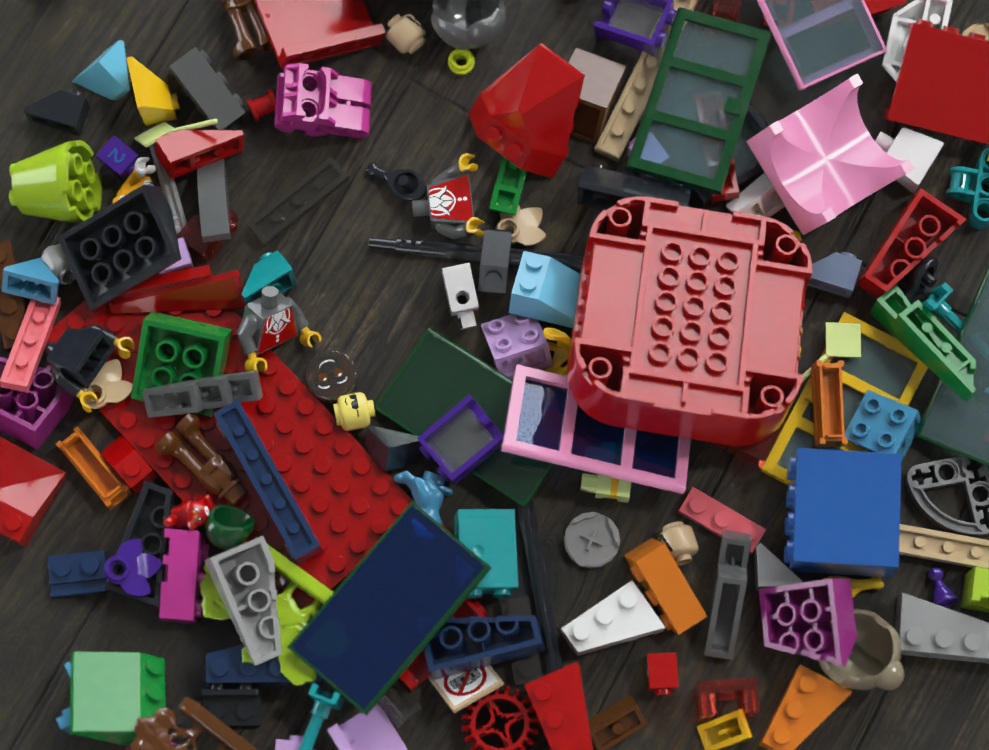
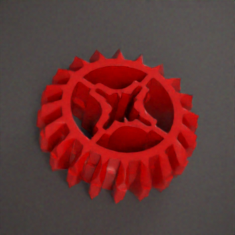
(489, 701)

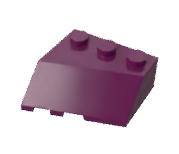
(810, 619)

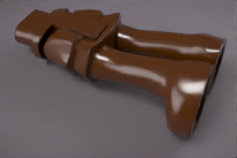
(245, 45)
(217, 474)

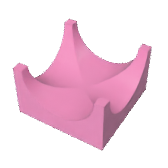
(824, 158)

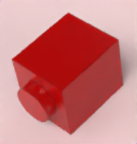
(662, 673)

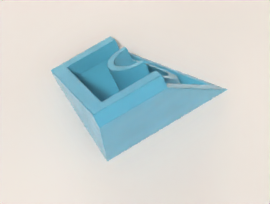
(107, 73)

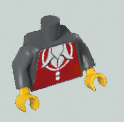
(451, 202)
(269, 323)

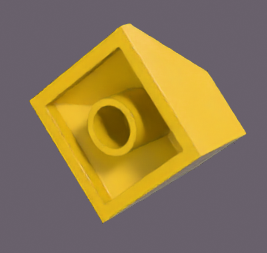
(152, 95)

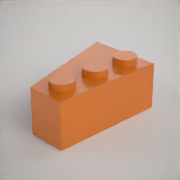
(665, 585)

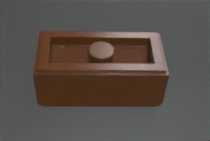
(616, 723)

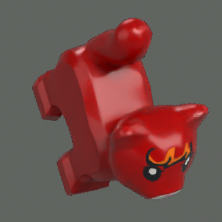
(190, 513)

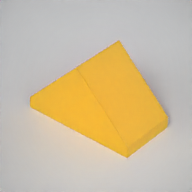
(725, 731)

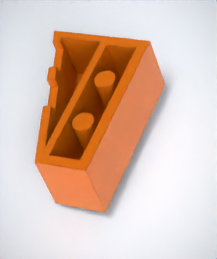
(802, 709)

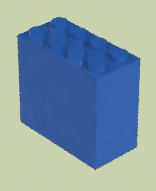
(843, 512)

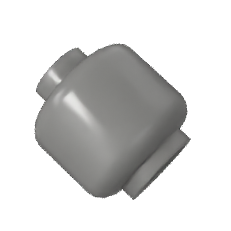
(57, 262)

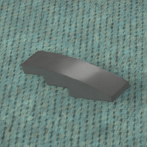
(213, 202)
(202, 394)

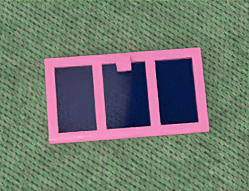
(553, 428)

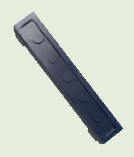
(268, 482)

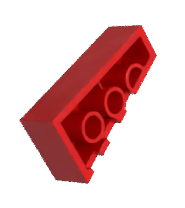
(562, 708)

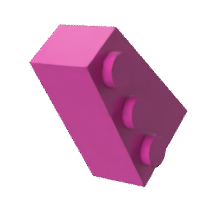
(182, 576)

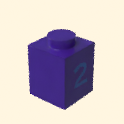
(117, 158)

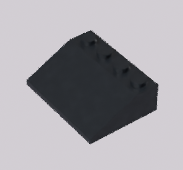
(122, 245)

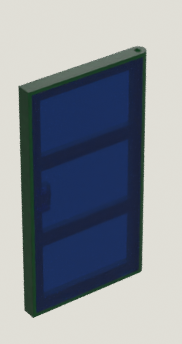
(389, 608)

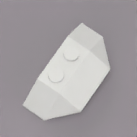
(930, 10)

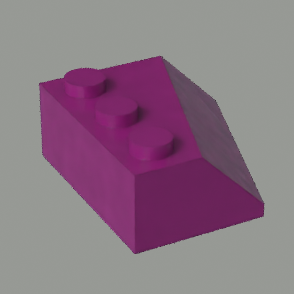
(33, 414)

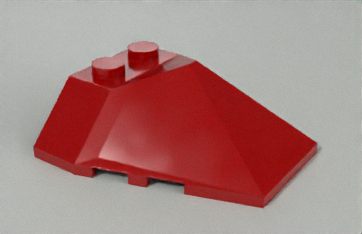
(530, 111)

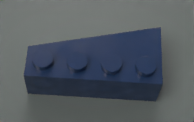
(481, 642)
(228, 669)

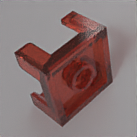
(726, 690)

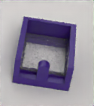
(636, 23)
(461, 440)

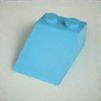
(545, 290)

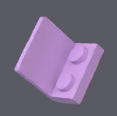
(515, 342)
(367, 733)

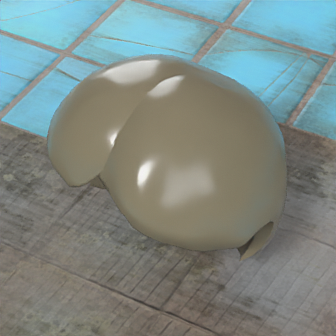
(873, 657)

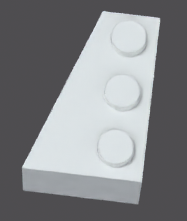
(613, 621)

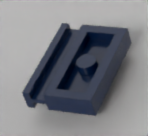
(77, 574)

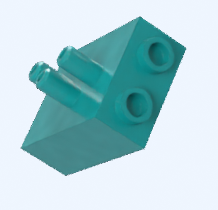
(493, 539)

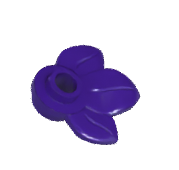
(136, 565)

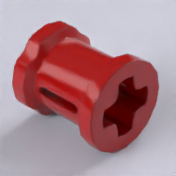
(262, 105)

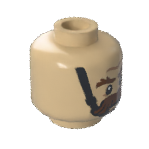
(405, 33)
(679, 541)

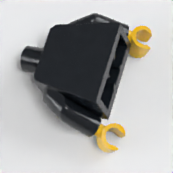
(81, 356)

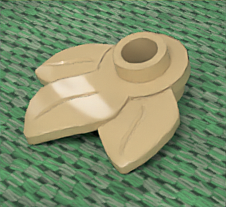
(524, 226)
(110, 385)

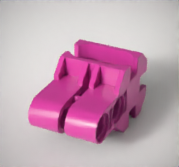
(334, 101)

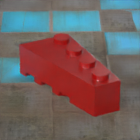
(912, 237)

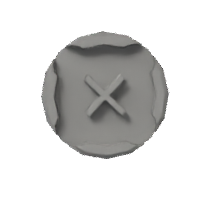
(591, 540)

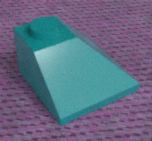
(269, 271)

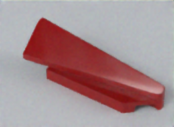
(183, 291)

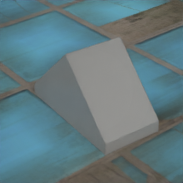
(770, 570)

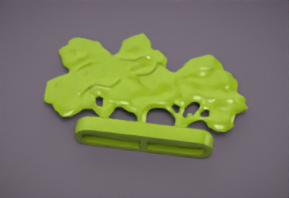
(290, 617)

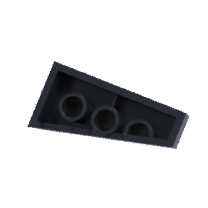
(147, 525)

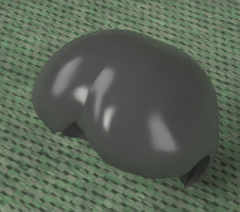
(468, 22)

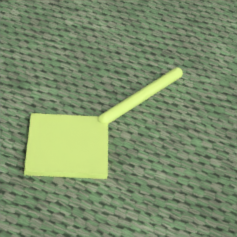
(150, 136)
(840, 341)

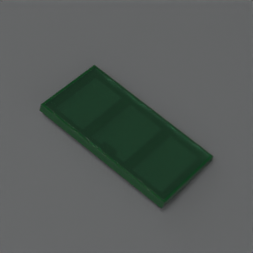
(437, 380)

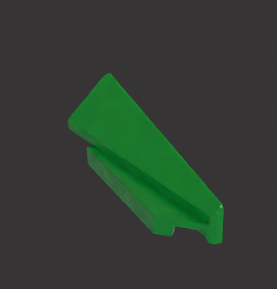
(927, 340)

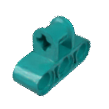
(970, 189)

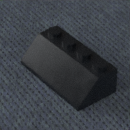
(603, 188)

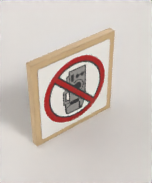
(466, 687)

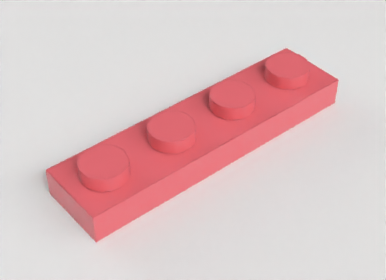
(29, 345)

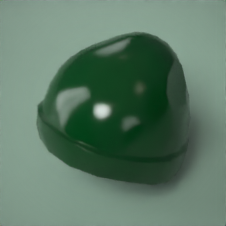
(228, 526)

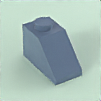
(836, 273)

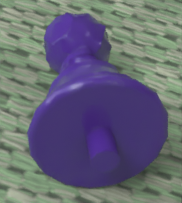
(942, 594)

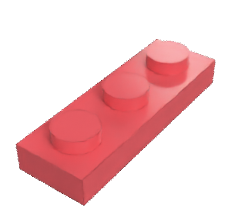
(718, 517)

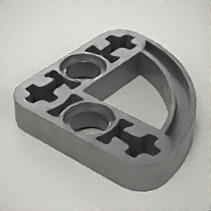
(960, 476)

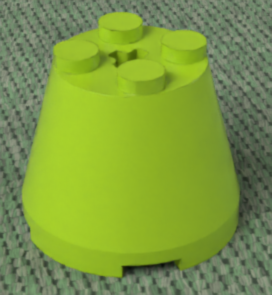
(57, 183)

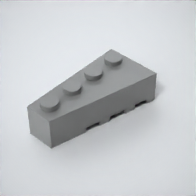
(939, 631)

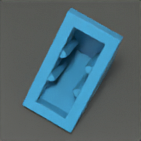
(31, 280)

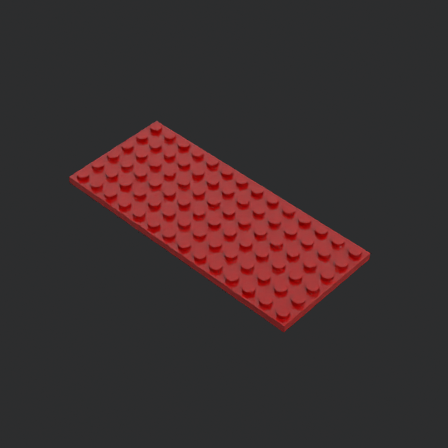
(324, 467)

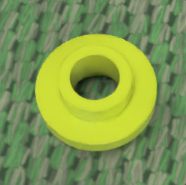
(458, 55)

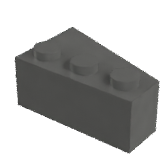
(207, 88)

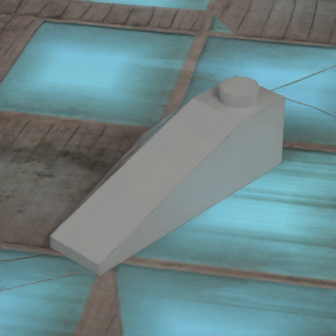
(248, 591)

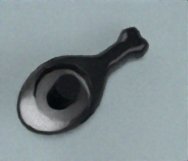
(403, 183)
(921, 277)

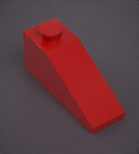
(193, 149)

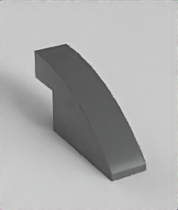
(728, 594)

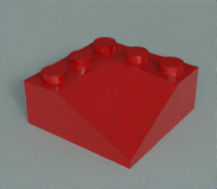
(25, 491)

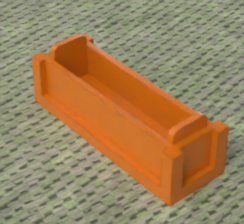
(828, 404)
(94, 469)

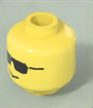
(353, 411)

